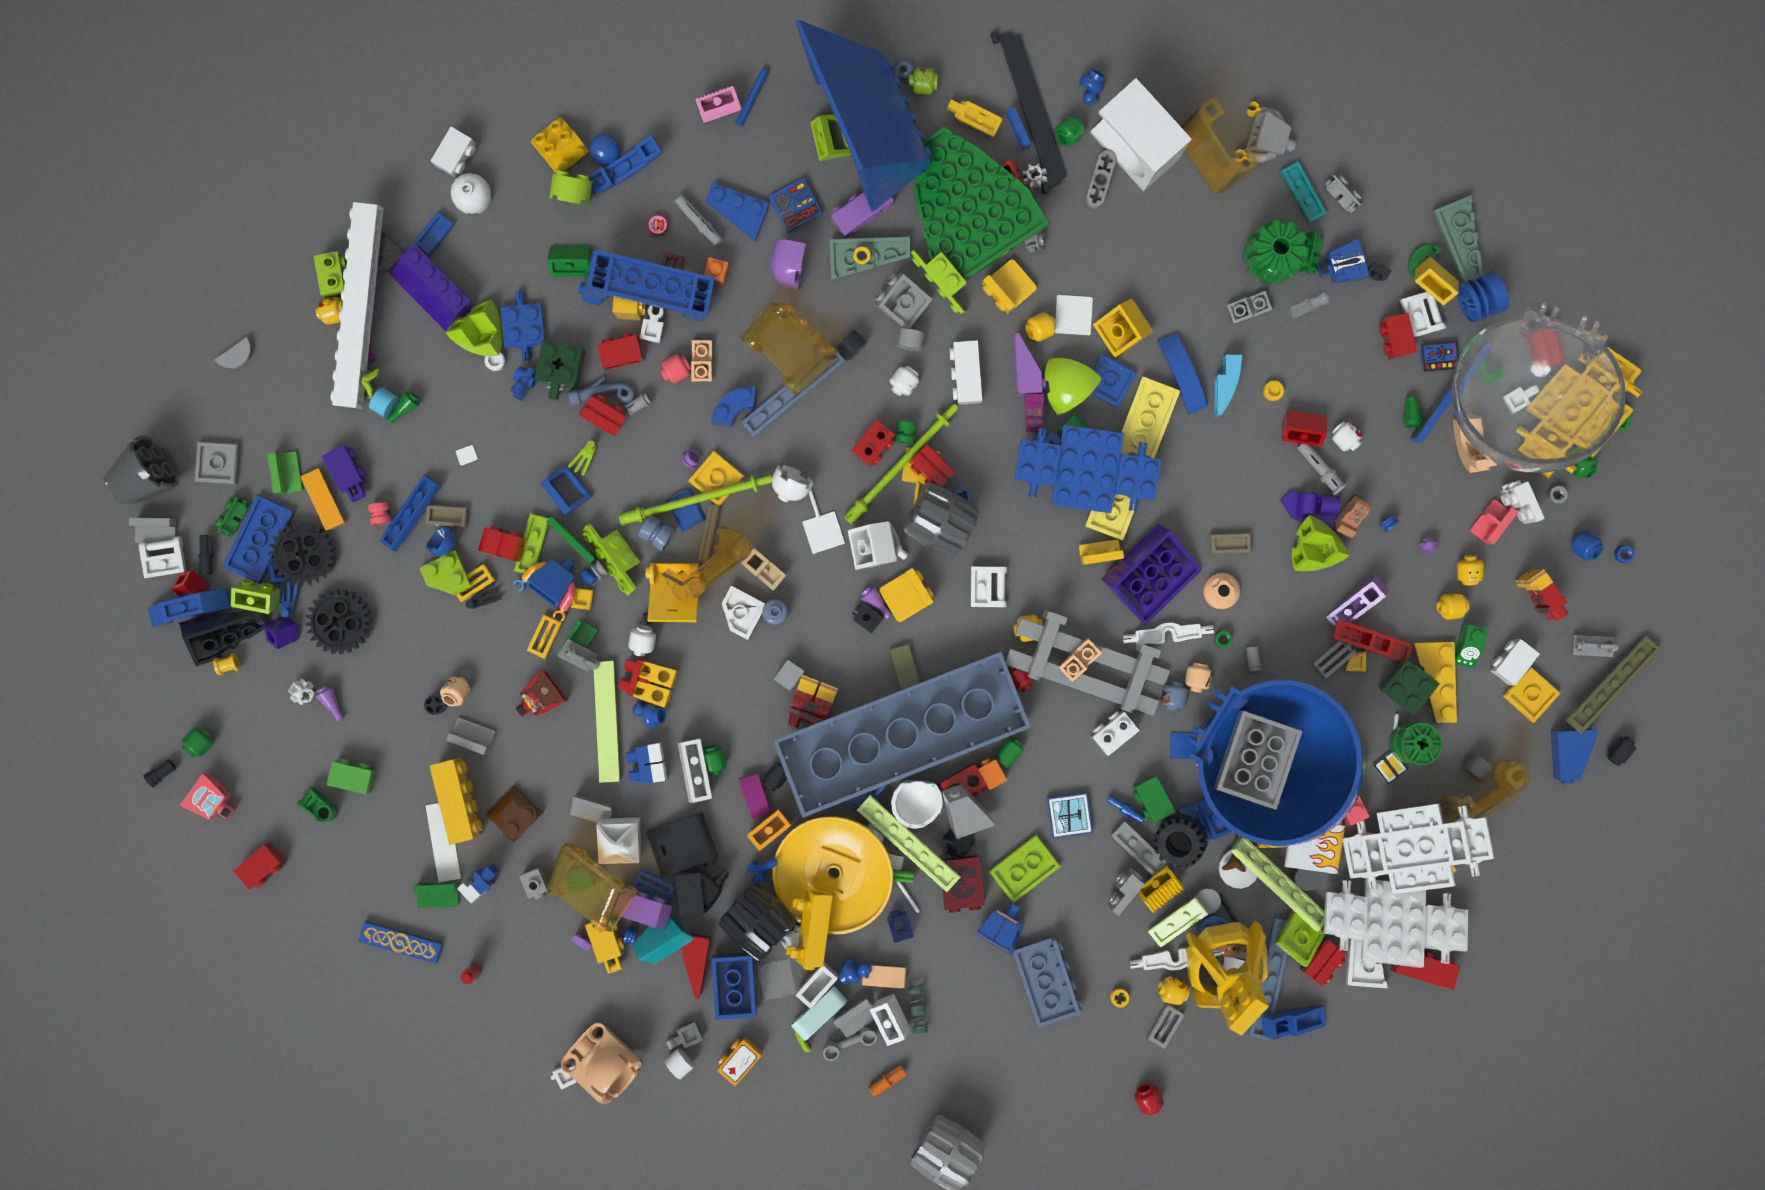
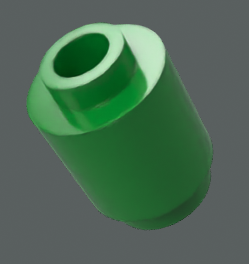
(1009, 752)

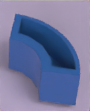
(733, 404)

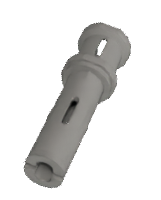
(1322, 469)

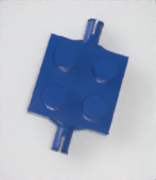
(522, 325)

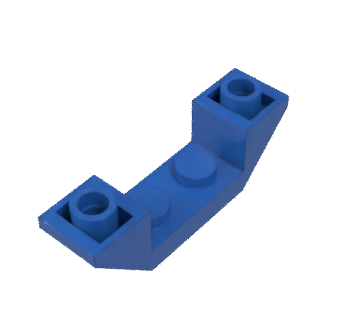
(189, 606)

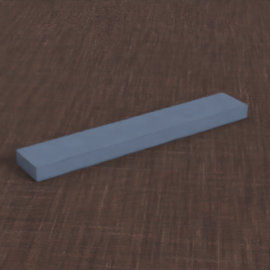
(784, 400)
(1272, 984)

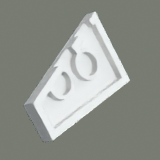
(1363, 972)

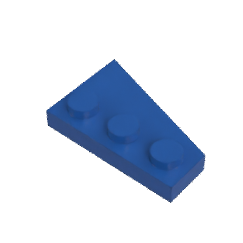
(740, 209)

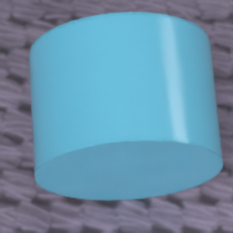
(383, 402)

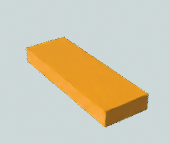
(323, 499)

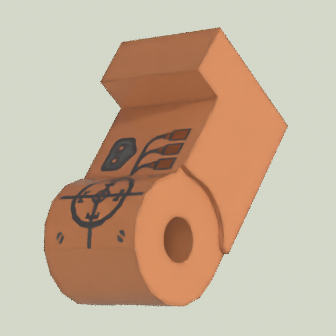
(1352, 516)

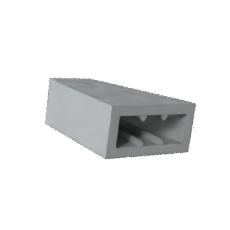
(965, 812)

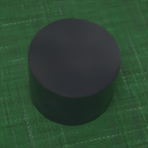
(852, 345)

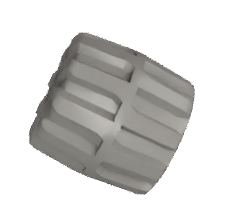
(948, 1154)

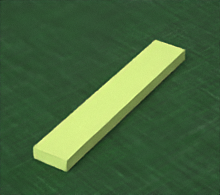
(607, 722)
(908, 843)
(1279, 883)

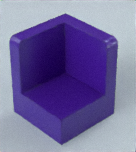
(281, 632)

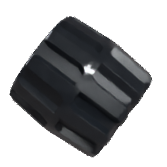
(757, 921)

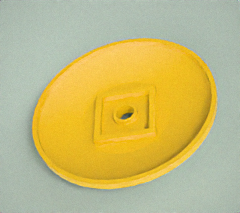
(841, 844)

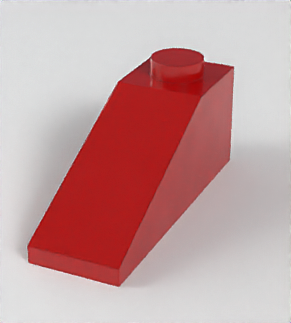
(695, 960)

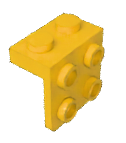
(559, 145)
(1009, 286)
(906, 595)

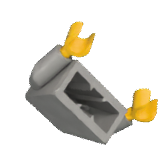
(1268, 134)

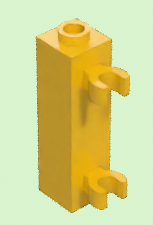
(813, 929)

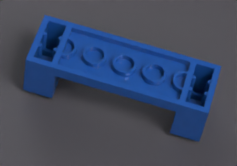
(649, 284)

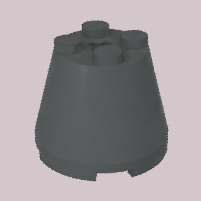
(142, 472)

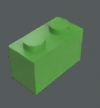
(351, 776)

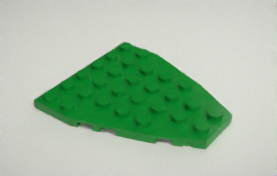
(972, 205)

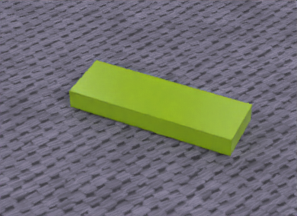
(535, 537)

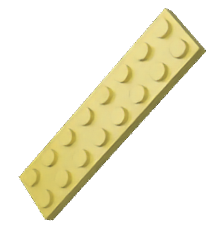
(1144, 423)

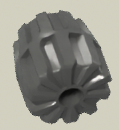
(941, 520)

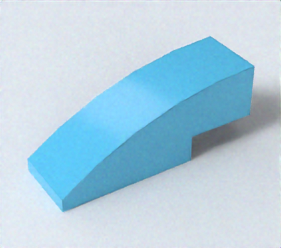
(1226, 383)

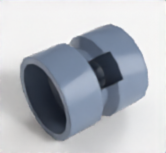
(657, 533)

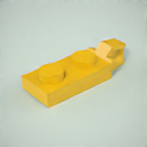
(975, 117)

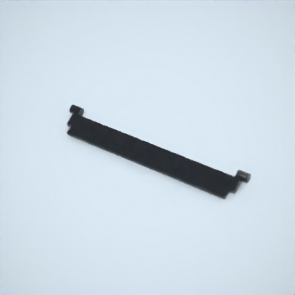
(1032, 108)

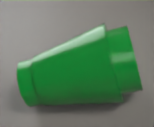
(1412, 413)

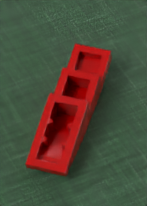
(1371, 641)

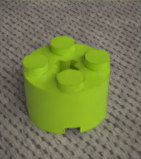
(571, 188)

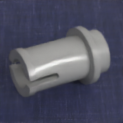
(638, 403)
(1253, 659)

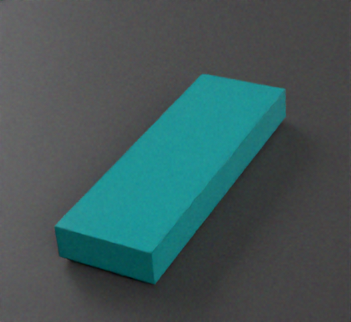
(1303, 192)

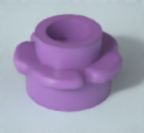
(691, 458)
(1428, 545)

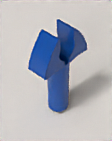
(761, 869)

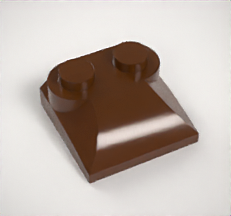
(514, 814)

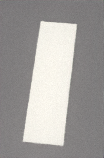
(444, 854)

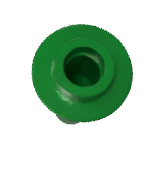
(407, 403)

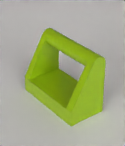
(824, 140)

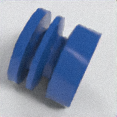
(1483, 297)

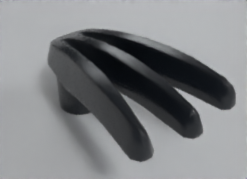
(478, 601)

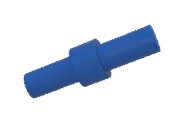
(1125, 809)

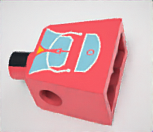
(208, 798)

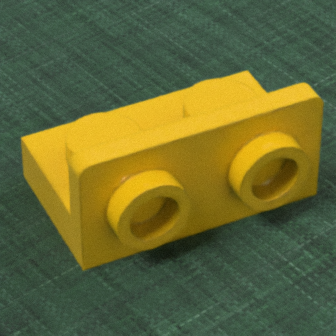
(1100, 552)

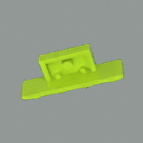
(944, 275)
(615, 555)

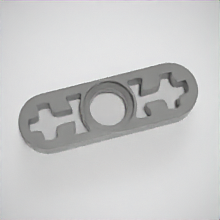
(1110, 167)

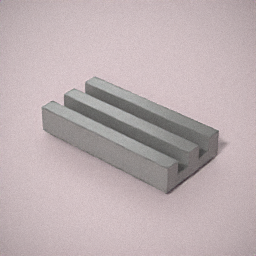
(1321, 669)
(1158, 1022)

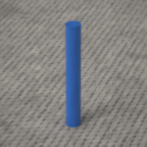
(752, 97)

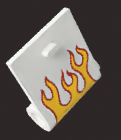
(1319, 854)

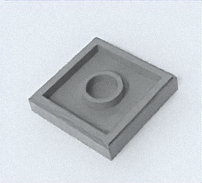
(217, 463)

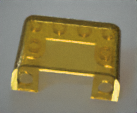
(1210, 155)
(789, 345)
(1511, 778)

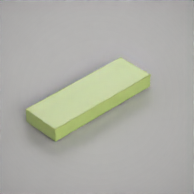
(1178, 921)

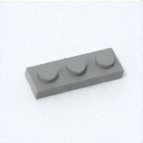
(1138, 848)

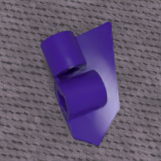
(1302, 504)

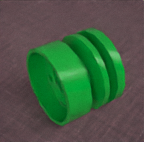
(1404, 743)

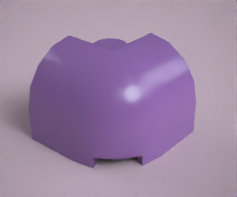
(788, 263)

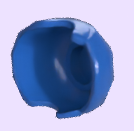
(604, 149)
(442, 542)

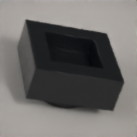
(1378, 272)

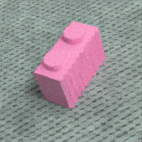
(718, 104)

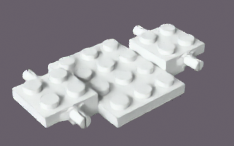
(1418, 848)
(1395, 925)

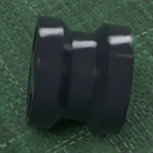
(431, 705)

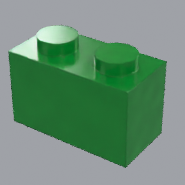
(1153, 798)

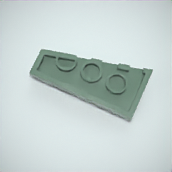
(881, 249)

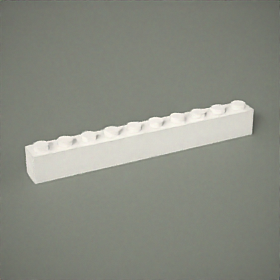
(357, 305)

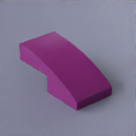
(754, 795)

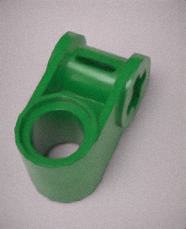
(315, 802)

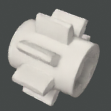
(1032, 171)
(301, 691)

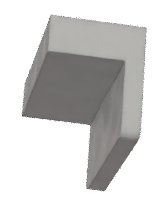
(153, 529)
(471, 736)
(590, 809)
(854, 1017)

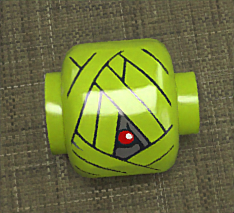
(923, 81)

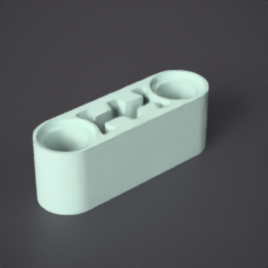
(819, 1014)

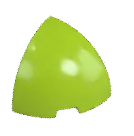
(479, 331)
(1069, 383)
(1317, 546)

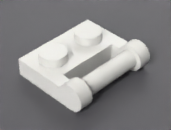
(1418, 315)
(162, 564)
(982, 586)

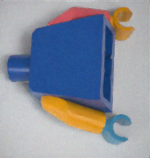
(551, 583)

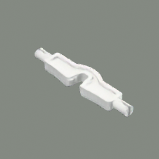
(1178, 632)
(1163, 960)

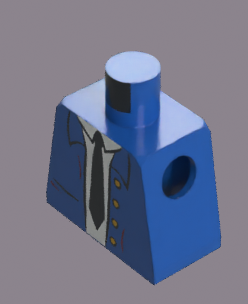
(1345, 264)

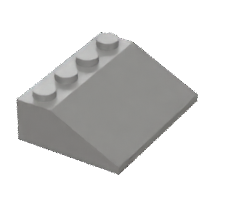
(1257, 759)

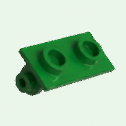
(1314, 244)
(234, 508)

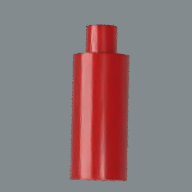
(470, 973)

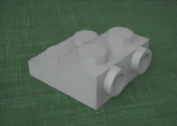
(902, 300)
(1129, 885)

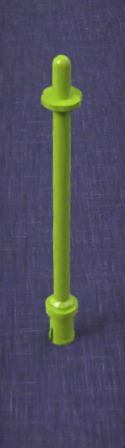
(862, 504)
(640, 514)

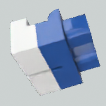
(644, 755)
(483, 881)

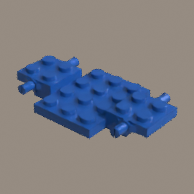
(1087, 469)

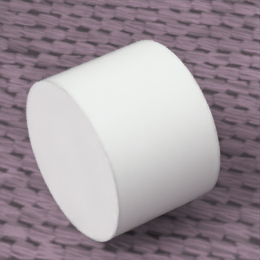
(679, 1063)

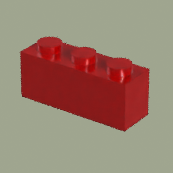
(1432, 972)

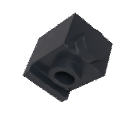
(874, 621)

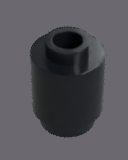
(1621, 750)
(774, 777)

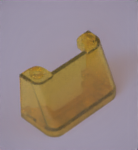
(731, 551)
(589, 888)

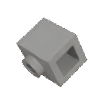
(535, 883)

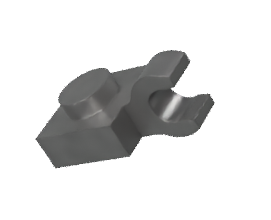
(687, 1035)

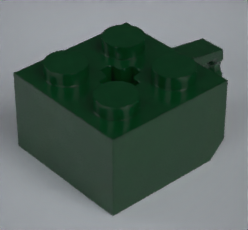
(561, 377)

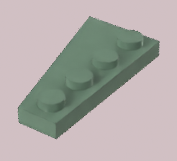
(1460, 237)

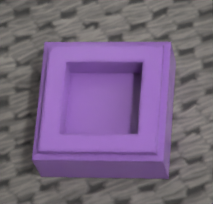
(582, 940)

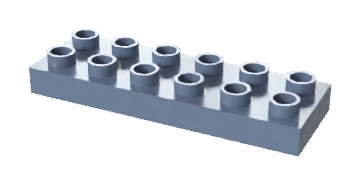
(901, 734)

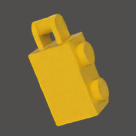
(606, 947)

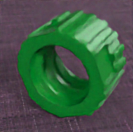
(1229, 639)

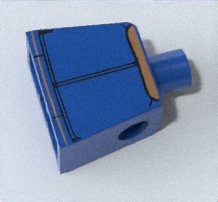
(1002, 929)

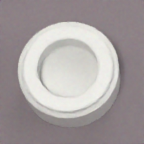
(495, 363)

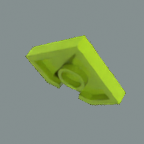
(446, 574)

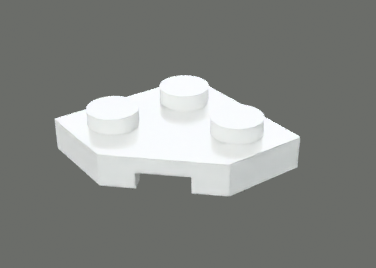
(741, 612)

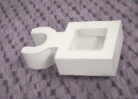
(652, 328)

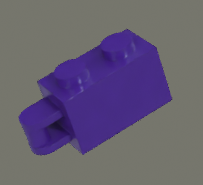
(346, 471)

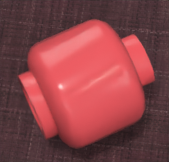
(675, 368)

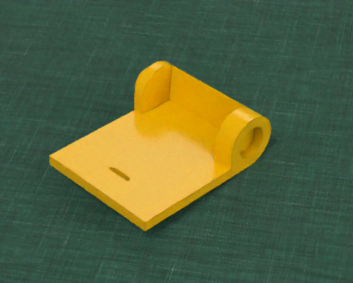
(662, 601)

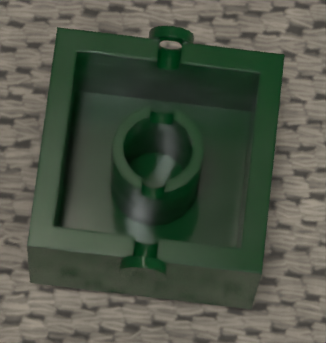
(1409, 685)

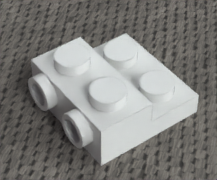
(1521, 496)

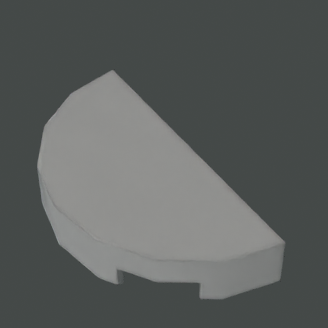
(236, 356)

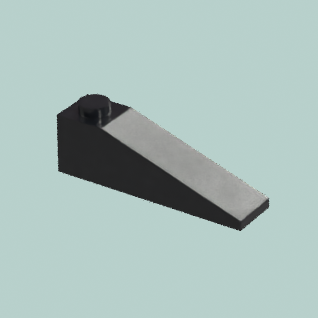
(214, 634)

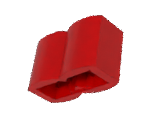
(502, 544)

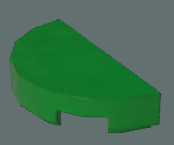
(1421, 255)

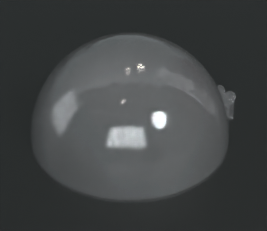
(1537, 392)

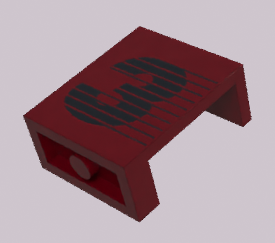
(969, 887)

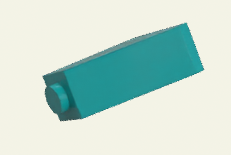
(658, 943)

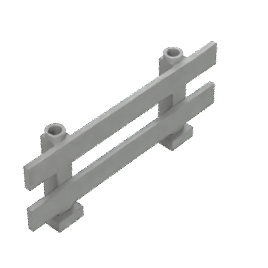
(1049, 637)

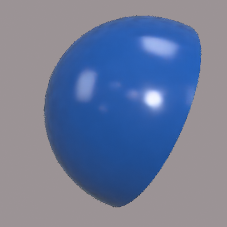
(1322, 776)

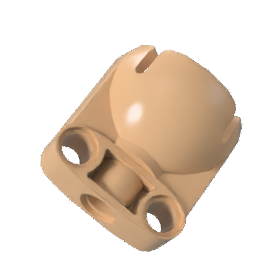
(601, 1064)

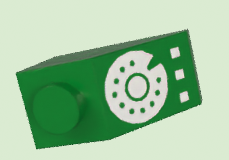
(1470, 645)

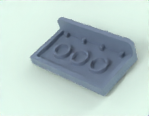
(1047, 981)

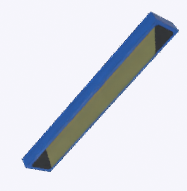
(1433, 414)

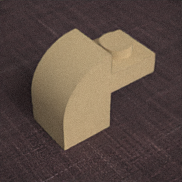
(764, 569)

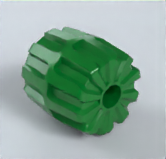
(1275, 251)

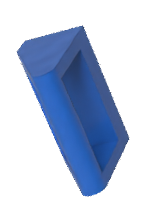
(548, 485)

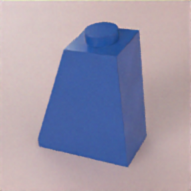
(1571, 753)

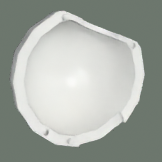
(916, 803)

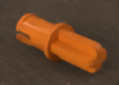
(887, 1081)

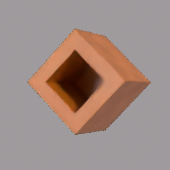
(718, 270)
(991, 773)

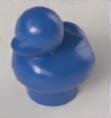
(1094, 83)
(651, 713)
(852, 972)

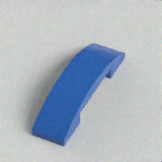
(625, 166)
(1183, 373)

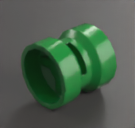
(906, 432)

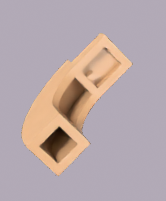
(1470, 457)

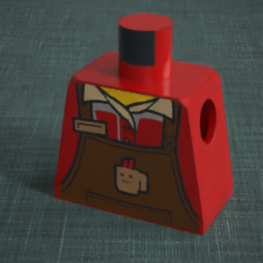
(540, 695)

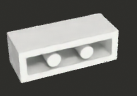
(966, 372)
(694, 770)

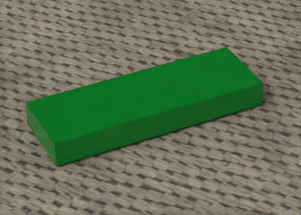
(572, 540)

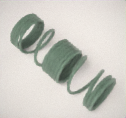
(917, 1009)

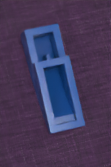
(1293, 1021)

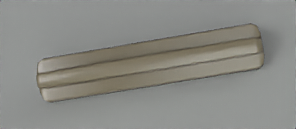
(708, 534)

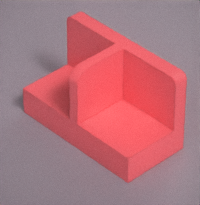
(1493, 522)

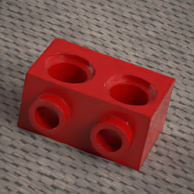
(961, 777)

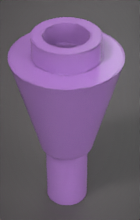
(872, 597)
(328, 699)

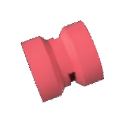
(379, 514)

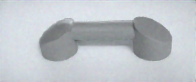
(866, 1036)

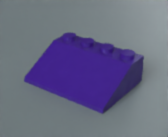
(1151, 574)

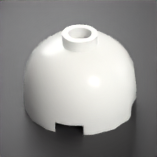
(471, 193)
(790, 484)

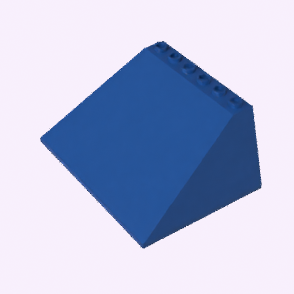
(868, 111)

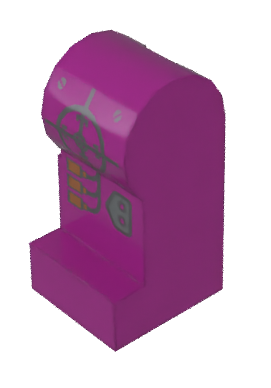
(1033, 412)

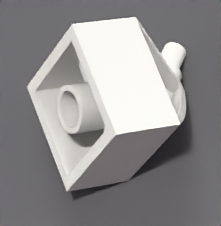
(875, 545)
(619, 840)

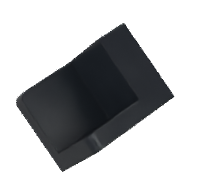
(957, 847)

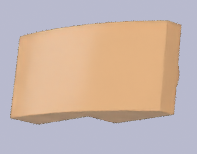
(701, 360)
(1079, 659)
(886, 977)

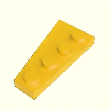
(1439, 662)

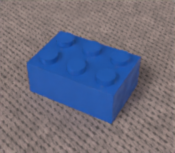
(734, 986)

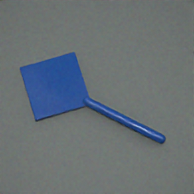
(1180, 747)

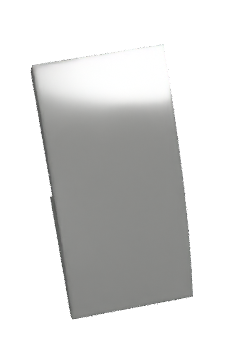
(1249, 307)

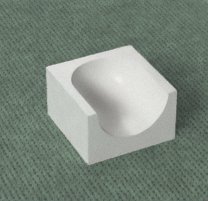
(1140, 134)

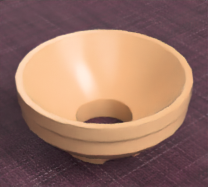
(1211, 593)

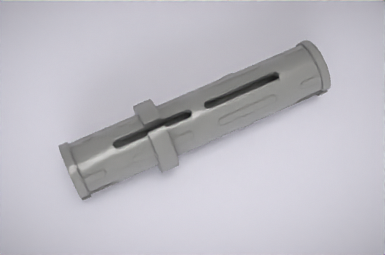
(705, 227)

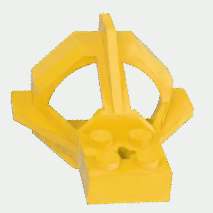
(1238, 989)

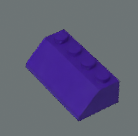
(431, 287)

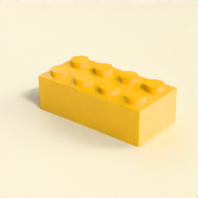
(456, 800)

